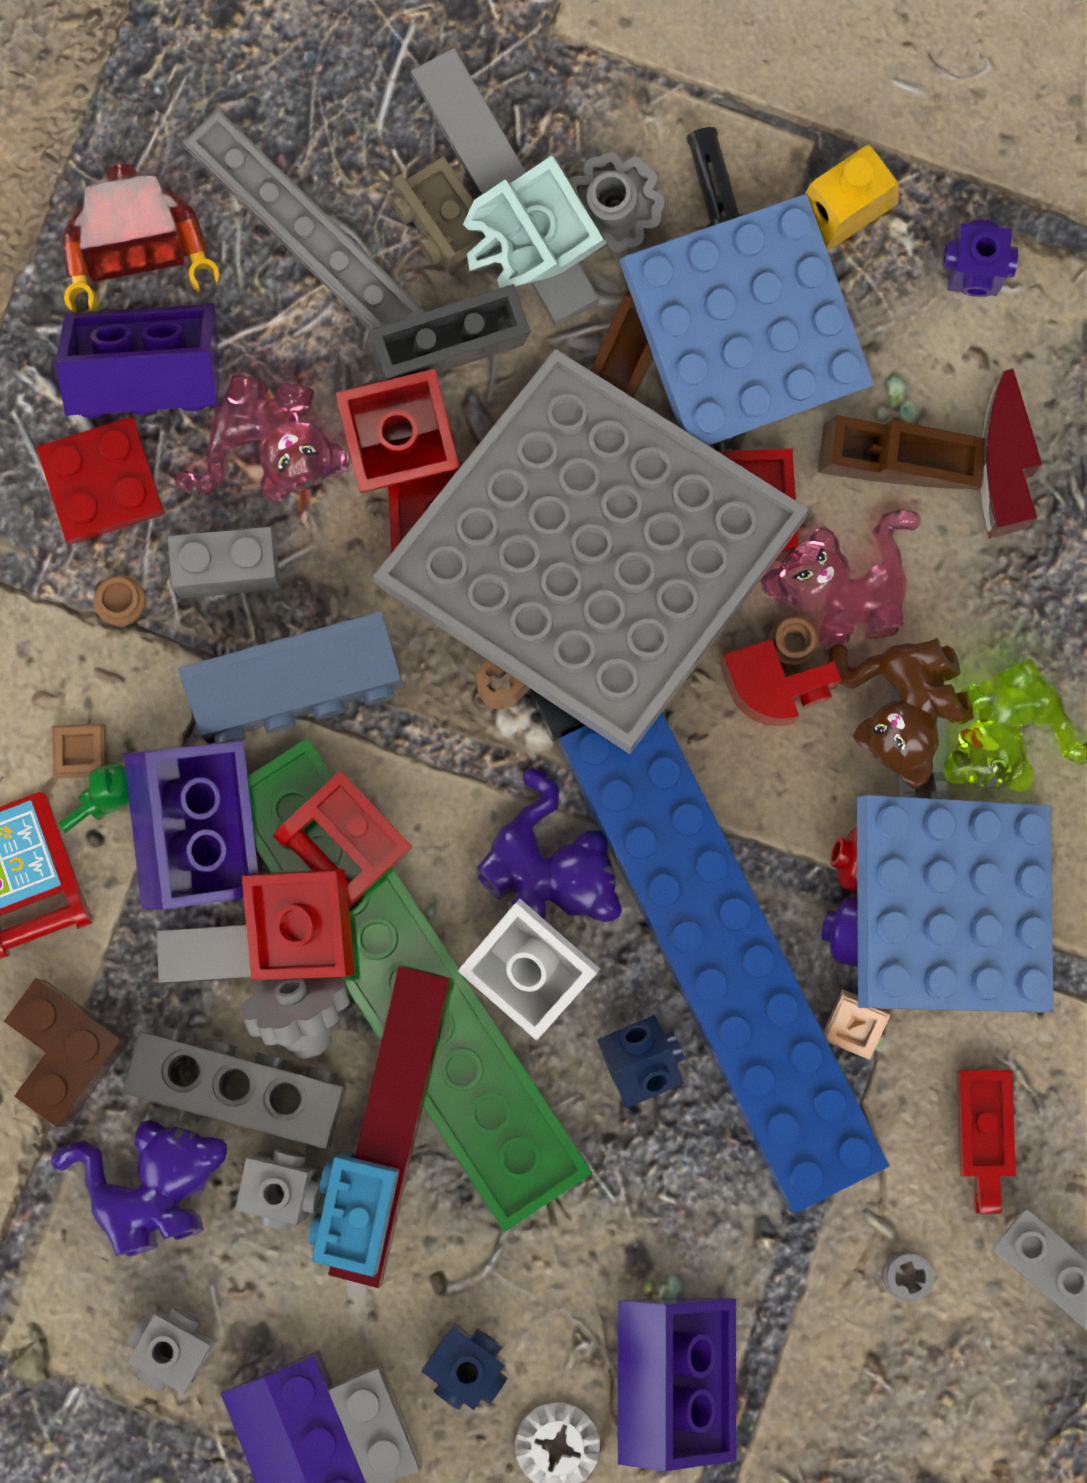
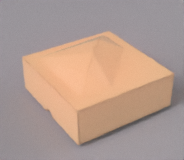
(855, 1027)

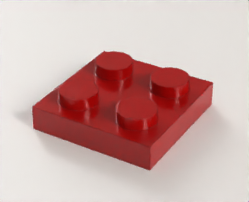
(100, 480)
(298, 924)

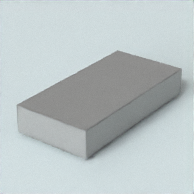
(203, 954)

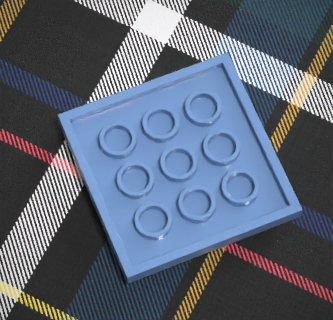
(746, 321)
(954, 905)

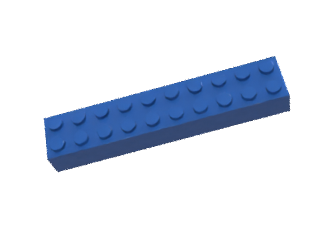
(726, 963)

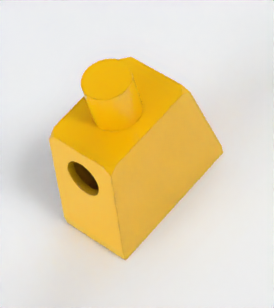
(852, 195)

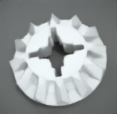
(545, 1423)

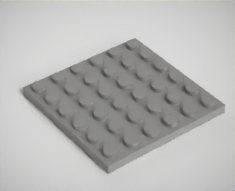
(591, 549)

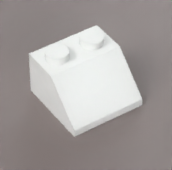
(528, 969)

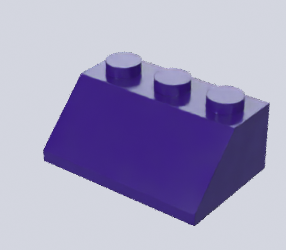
(138, 360)
(190, 823)
(676, 1382)
(292, 1426)

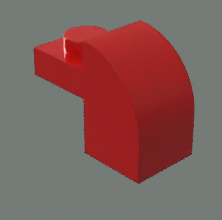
(764, 692)

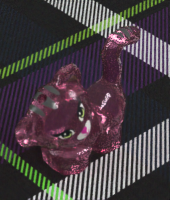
(292, 452)
(818, 579)

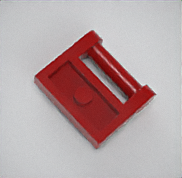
(353, 825)

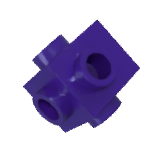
(980, 258)

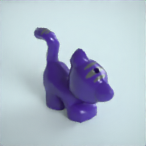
(574, 877)
(170, 1166)

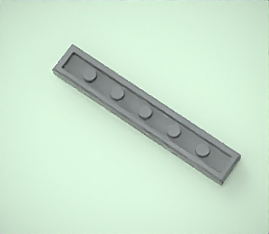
(490, 160)
(298, 223)

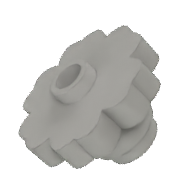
(635, 186)
(296, 1013)

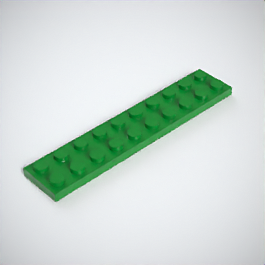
(476, 1082)

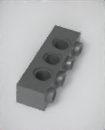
(153, 1079)

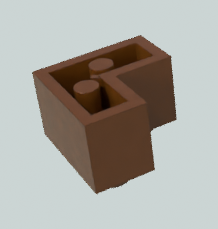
(76, 1048)

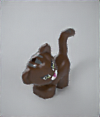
(906, 731)

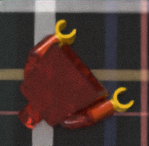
(130, 230)

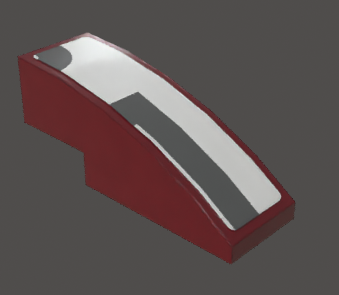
(1008, 460)

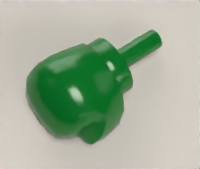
(104, 795)

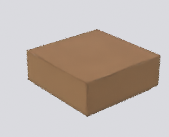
(78, 749)

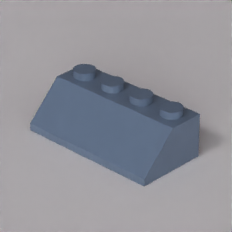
(292, 679)

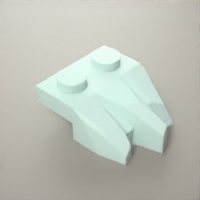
(532, 227)

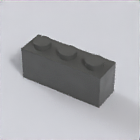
(449, 335)

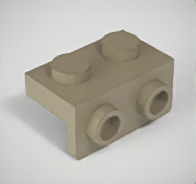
(438, 209)

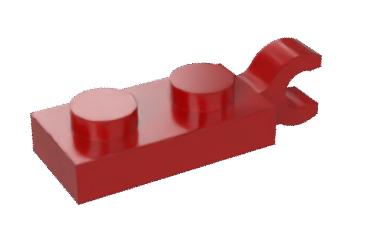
(986, 1133)

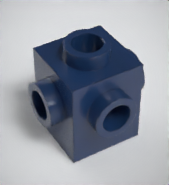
(642, 1060)
(461, 1347)

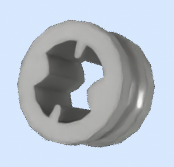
(901, 1291)

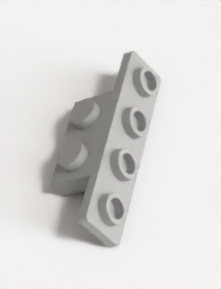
(1047, 1263)

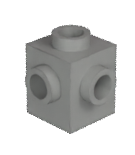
(262, 1192)
(188, 1346)

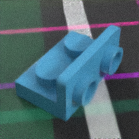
(354, 1214)

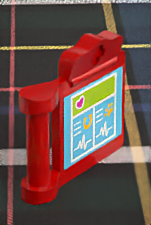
(33, 869)

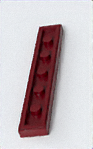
(400, 1087)

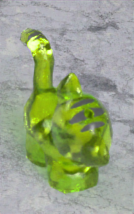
(993, 749)

